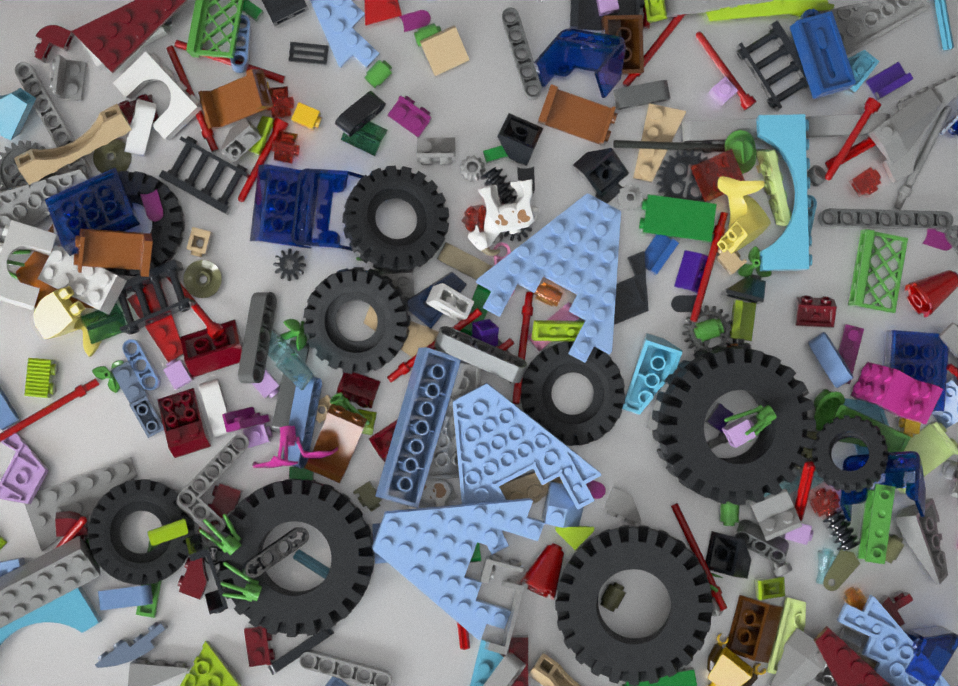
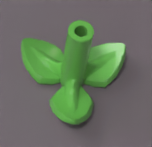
(747, 269)
(296, 329)
(102, 373)

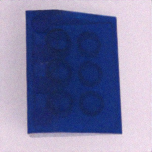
(93, 205)
(274, 205)
(920, 357)

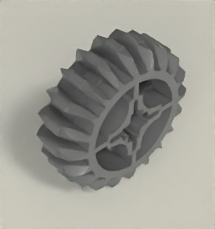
(712, 314)

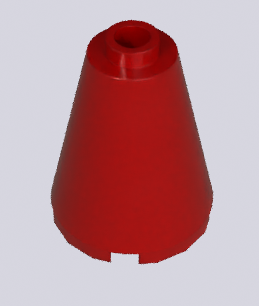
(931, 292)
(545, 572)

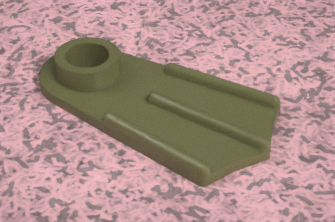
(841, 569)

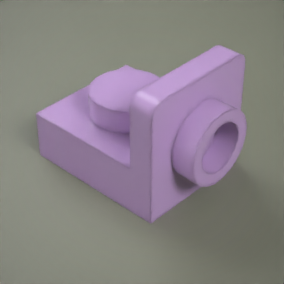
(258, 435)

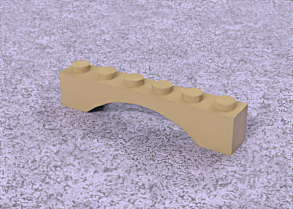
(39, 163)
(550, 673)

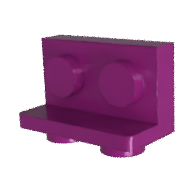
(410, 116)
(243, 419)

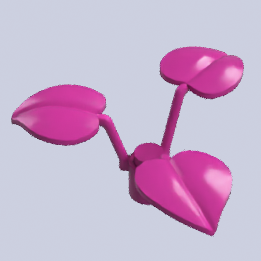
(288, 439)

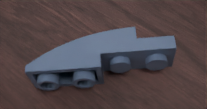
(138, 398)
(126, 651)

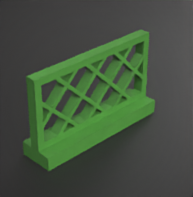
(198, 29)
(863, 264)

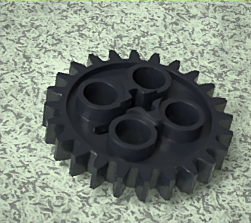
(670, 177)

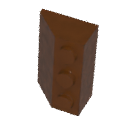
(631, 29)
(754, 629)

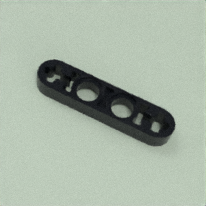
(277, 555)
(296, 652)

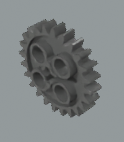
(8, 160)

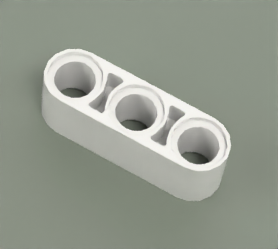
(141, 127)
(214, 405)

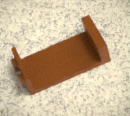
(236, 100)
(577, 116)
(113, 250)
(339, 430)

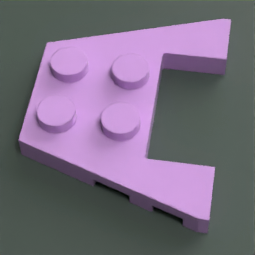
(23, 474)

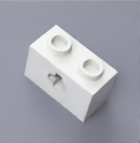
(449, 302)

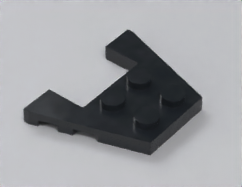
(632, 292)

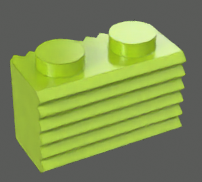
(40, 378)

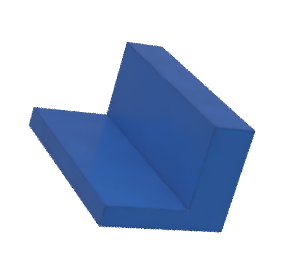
(659, 252)

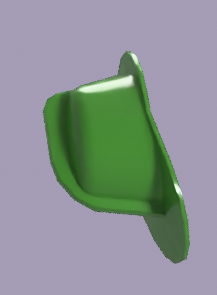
(744, 149)
(826, 406)

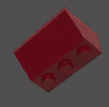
(207, 354)

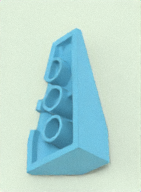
(654, 364)

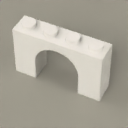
(182, 105)
(21, 237)

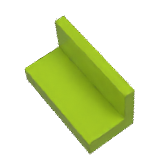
(742, 320)

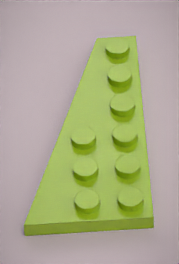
(774, 7)
(209, 670)

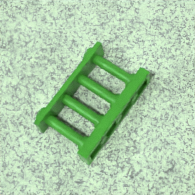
(876, 524)

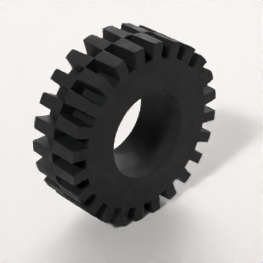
(777, 446)
(349, 545)
(634, 658)

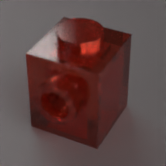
(866, 182)

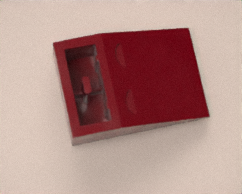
(183, 423)

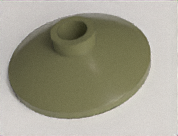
(121, 159)
(195, 272)

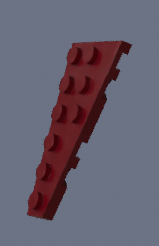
(125, 30)
(844, 663)

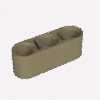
(463, 261)

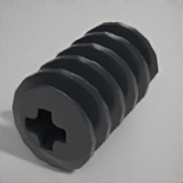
(494, 178)
(841, 531)

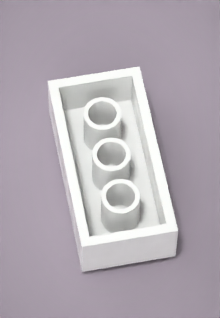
(92, 286)

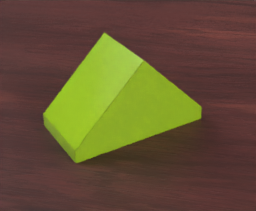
(575, 535)
(769, 587)

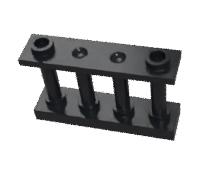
(786, 49)
(189, 184)
(137, 285)

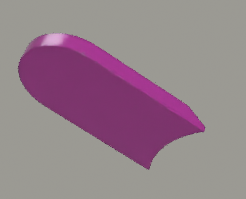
(415, 20)
(153, 206)
(937, 240)
(596, 488)

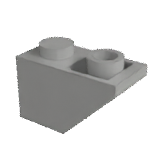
(240, 139)
(622, 504)

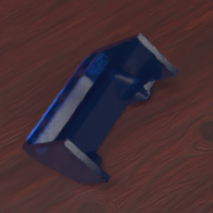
(583, 51)
(313, 207)
(901, 471)
(931, 652)

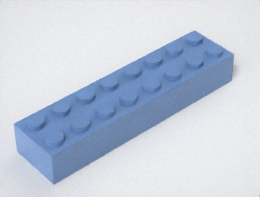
(418, 427)

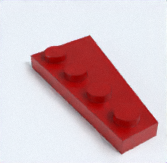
(381, 10)
(163, 331)

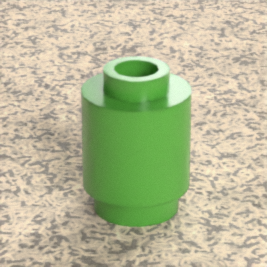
(425, 32)
(378, 73)
(708, 329)
(729, 514)

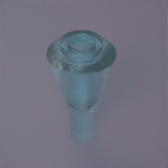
(825, 560)

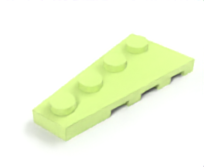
(773, 178)
(792, 617)

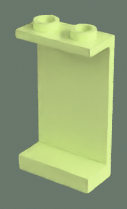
(932, 446)

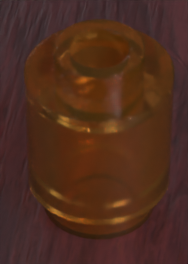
(548, 294)
(855, 597)

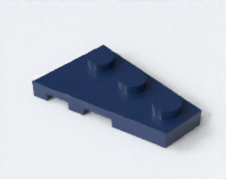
(425, 312)

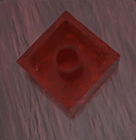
(711, 169)

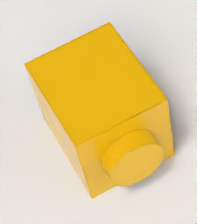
(307, 116)

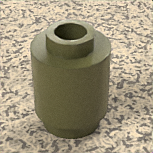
(894, 548)
(613, 596)

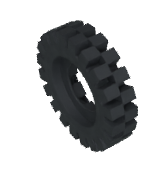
(166, 232)
(386, 251)
(381, 296)
(606, 403)
(106, 540)

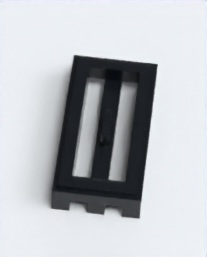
(309, 53)

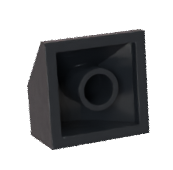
(519, 138)
(601, 170)
(747, 289)
(728, 555)

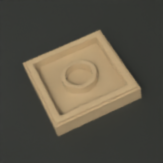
(444, 50)

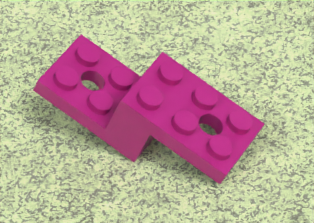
(896, 392)

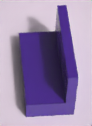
(888, 81)
(691, 271)

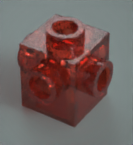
(281, 102)
(285, 147)
(474, 216)
(817, 502)

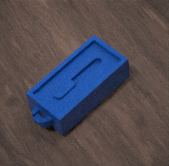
(822, 53)

